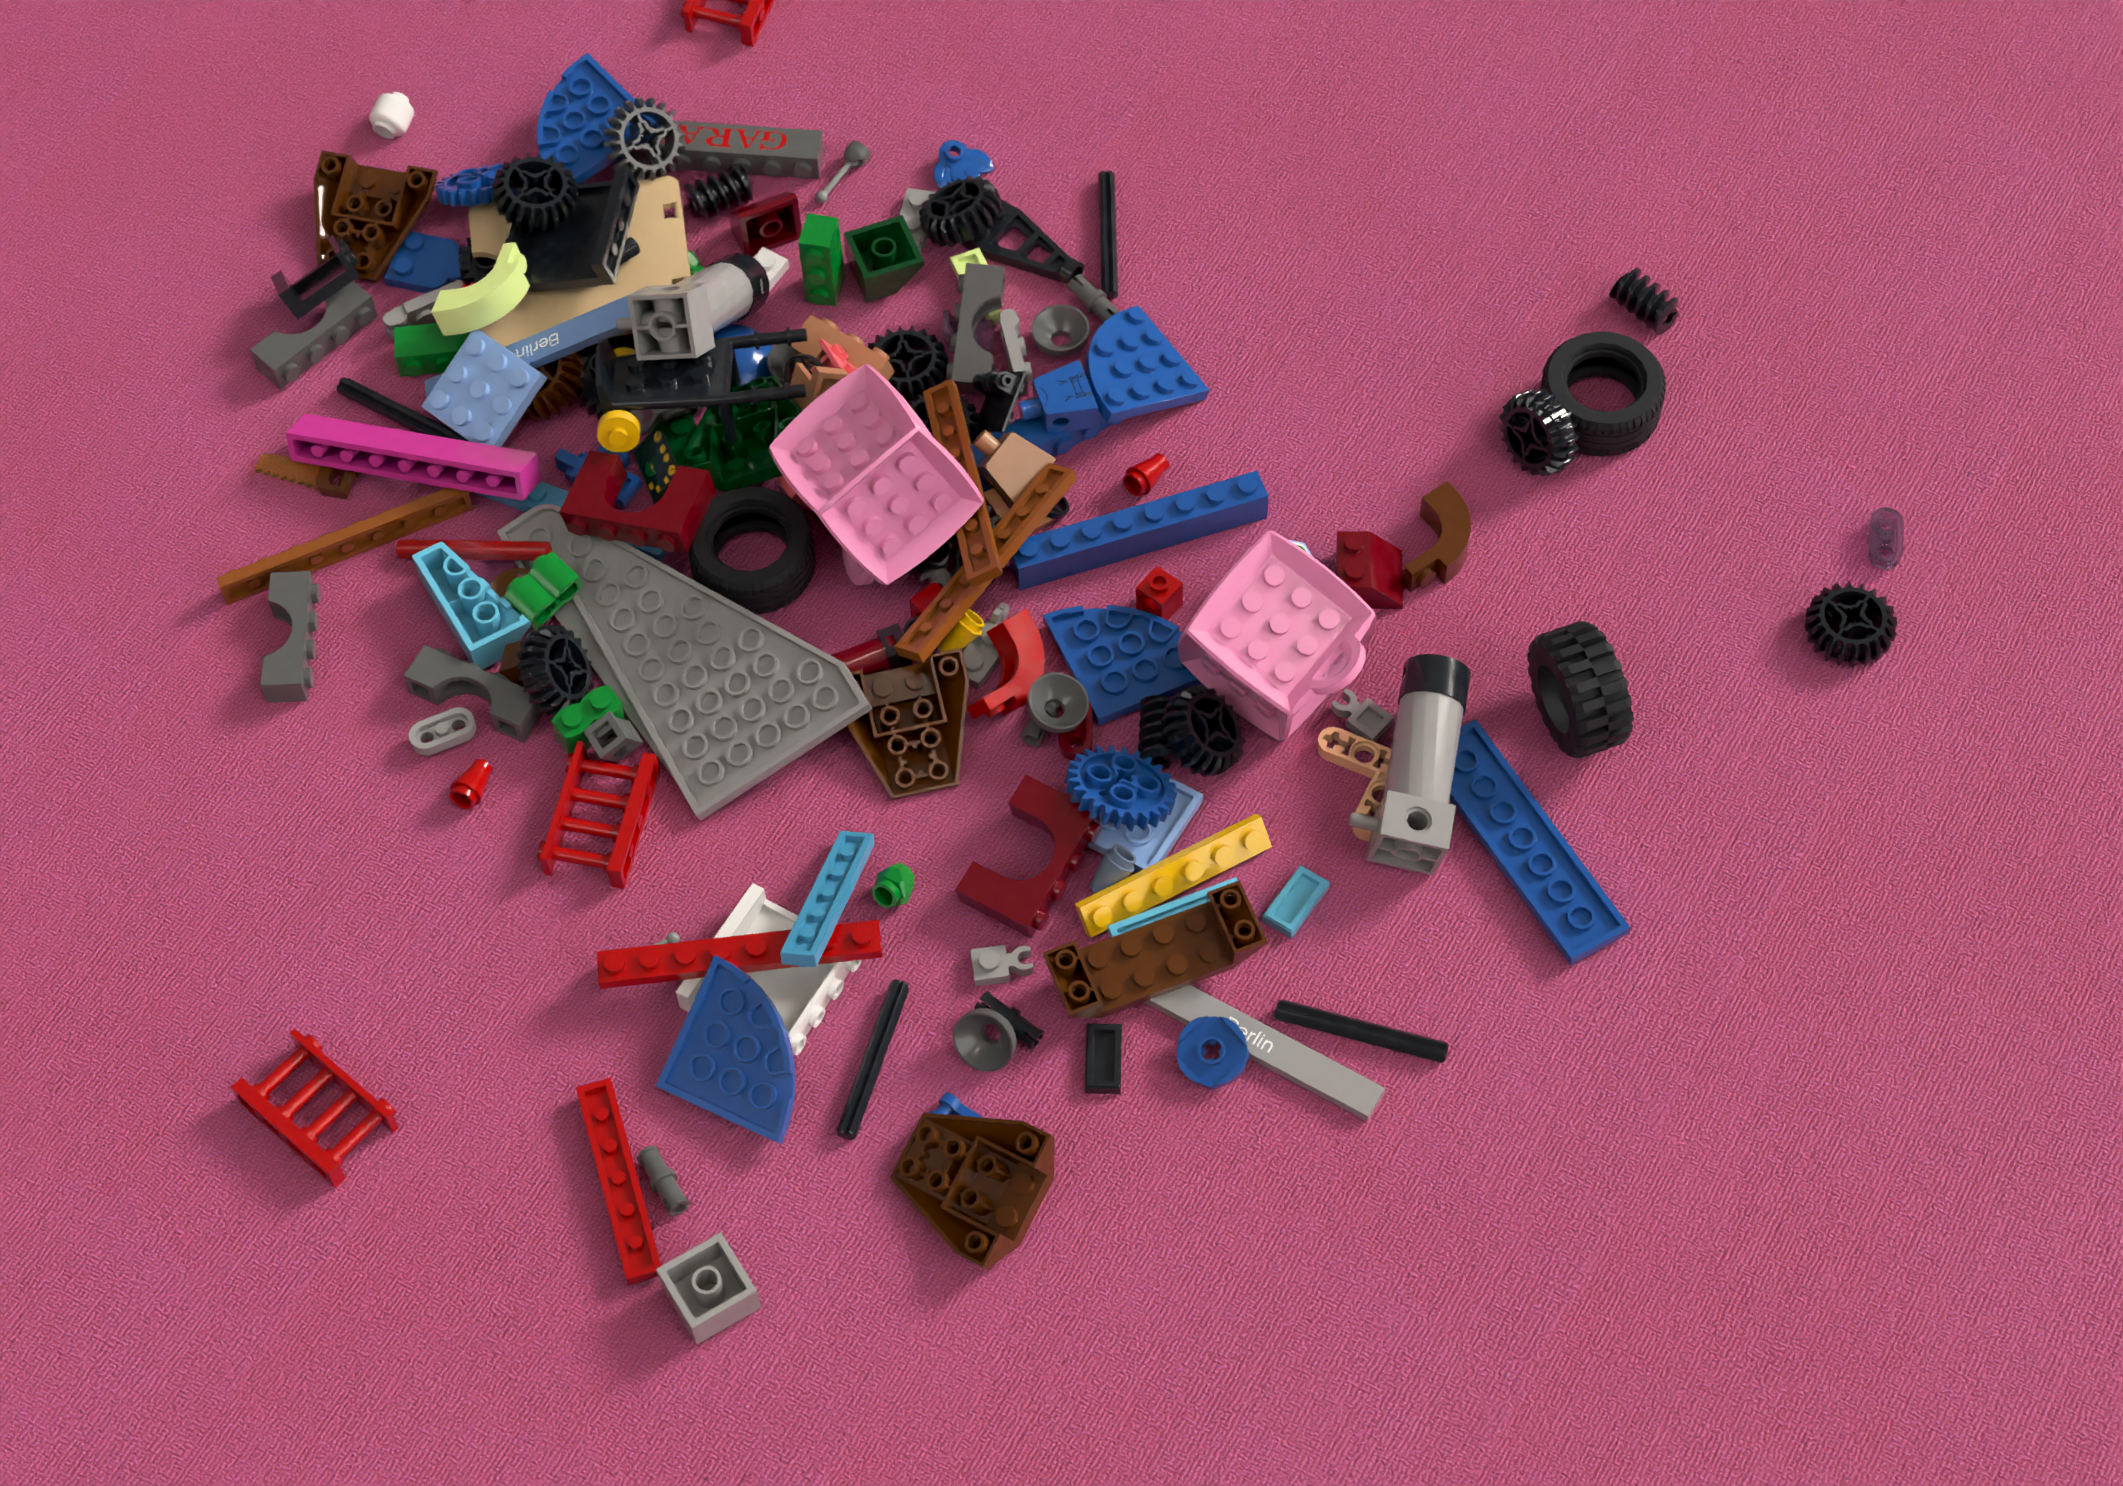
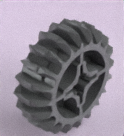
(638, 128)

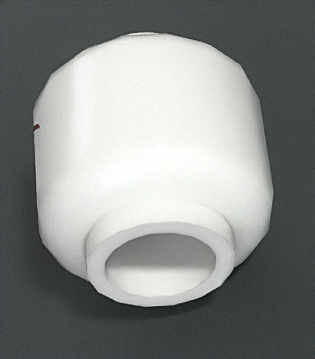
(391, 115)

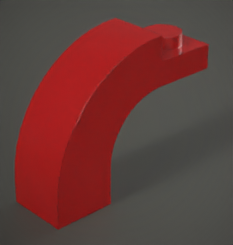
(1021, 661)

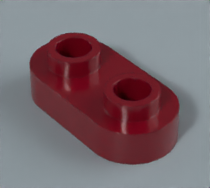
(1080, 735)

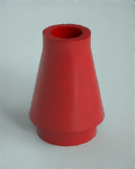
(1144, 475)
(470, 786)

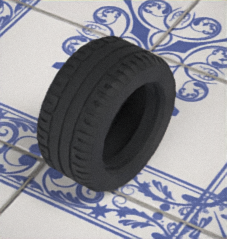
(1614, 358)
(760, 511)

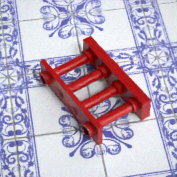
(747, 23)
(624, 834)
(304, 1140)

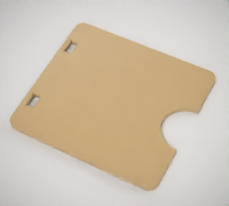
(660, 262)

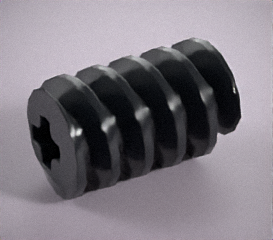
(718, 191)
(1645, 301)
(1151, 740)

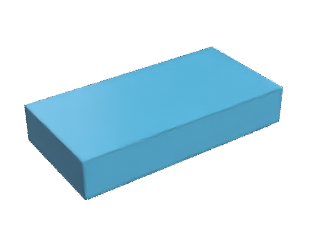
(1295, 901)

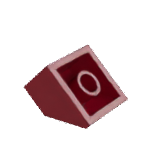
(766, 223)
(1370, 568)

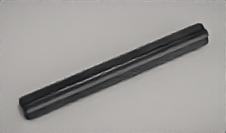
(1108, 234)
(393, 410)
(1361, 1030)
(872, 1060)

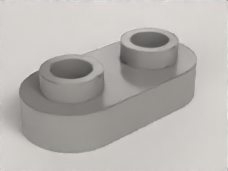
(442, 731)

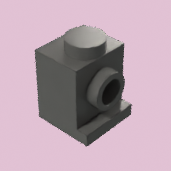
(613, 737)

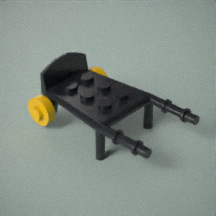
(679, 383)

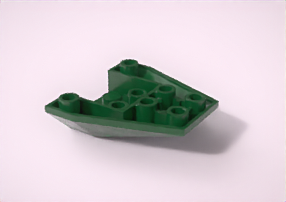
(749, 458)

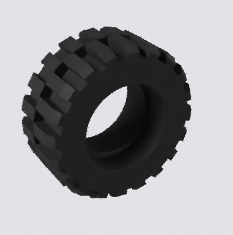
(1580, 689)

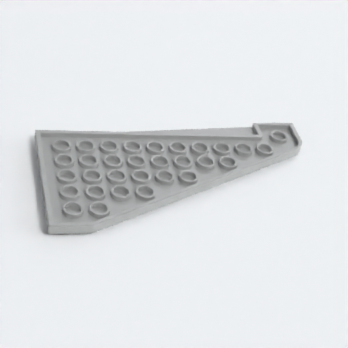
(695, 672)

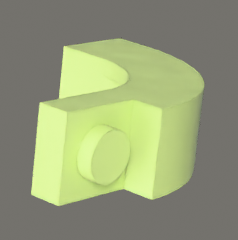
(488, 299)

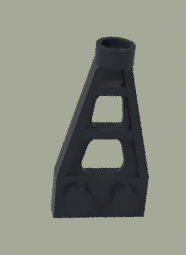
(1056, 267)

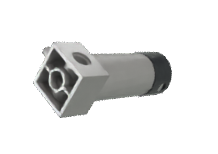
(683, 317)
(1415, 813)

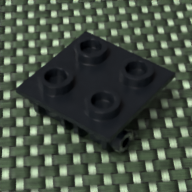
(1001, 393)

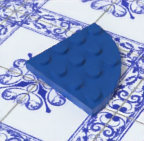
(576, 116)
(1137, 368)
(1119, 656)
(734, 1054)

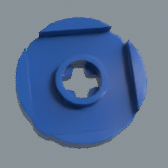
(1215, 1031)

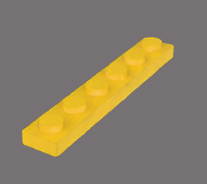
(1173, 875)

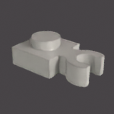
(1363, 719)
(993, 965)

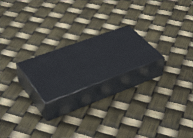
(1103, 1059)

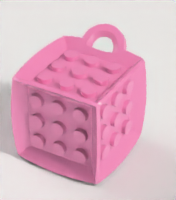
(875, 477)
(1277, 636)

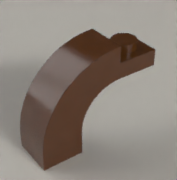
(1450, 519)

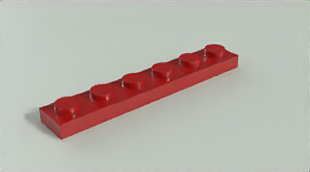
(619, 1181)

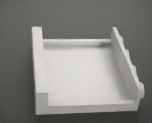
(796, 992)

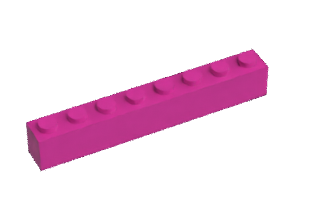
(414, 457)

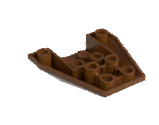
(367, 209)
(914, 724)
(977, 1181)

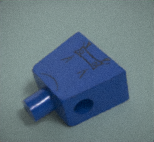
(1062, 400)

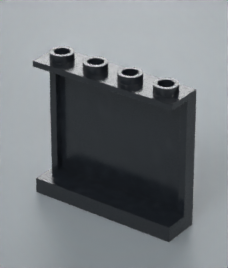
(589, 244)

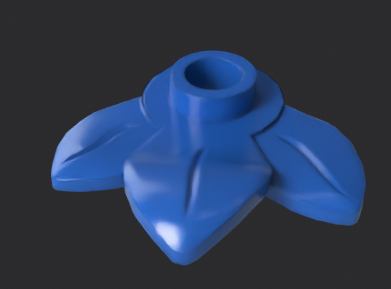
(968, 163)

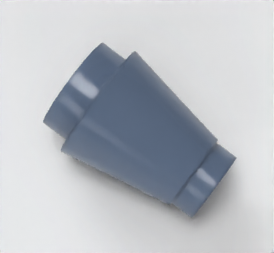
(1114, 867)

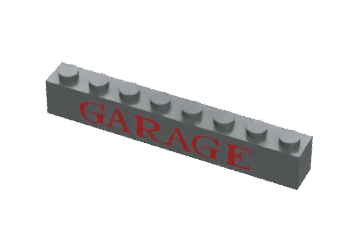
(756, 148)

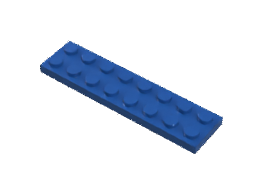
(1531, 850)

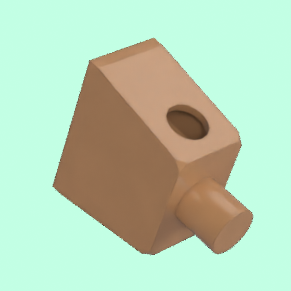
(1010, 463)

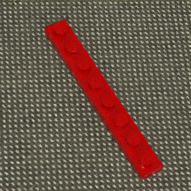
(747, 952)

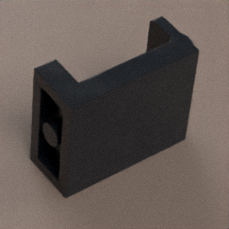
(319, 282)

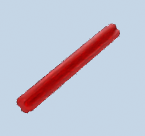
(479, 549)

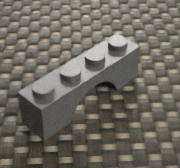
(981, 293)
(287, 356)
(287, 671)
(439, 676)

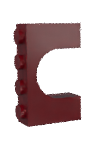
(665, 525)
(1026, 902)

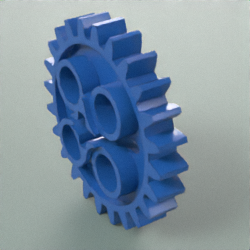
(469, 186)
(1120, 788)

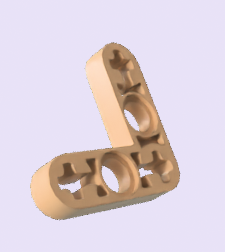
(1369, 769)

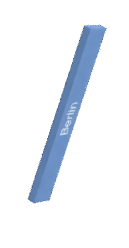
(565, 337)

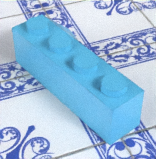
(469, 606)

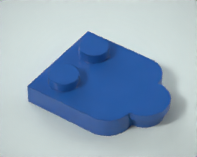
(424, 263)

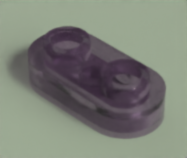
(1885, 541)

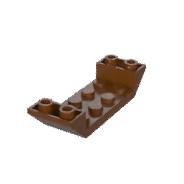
(1157, 955)

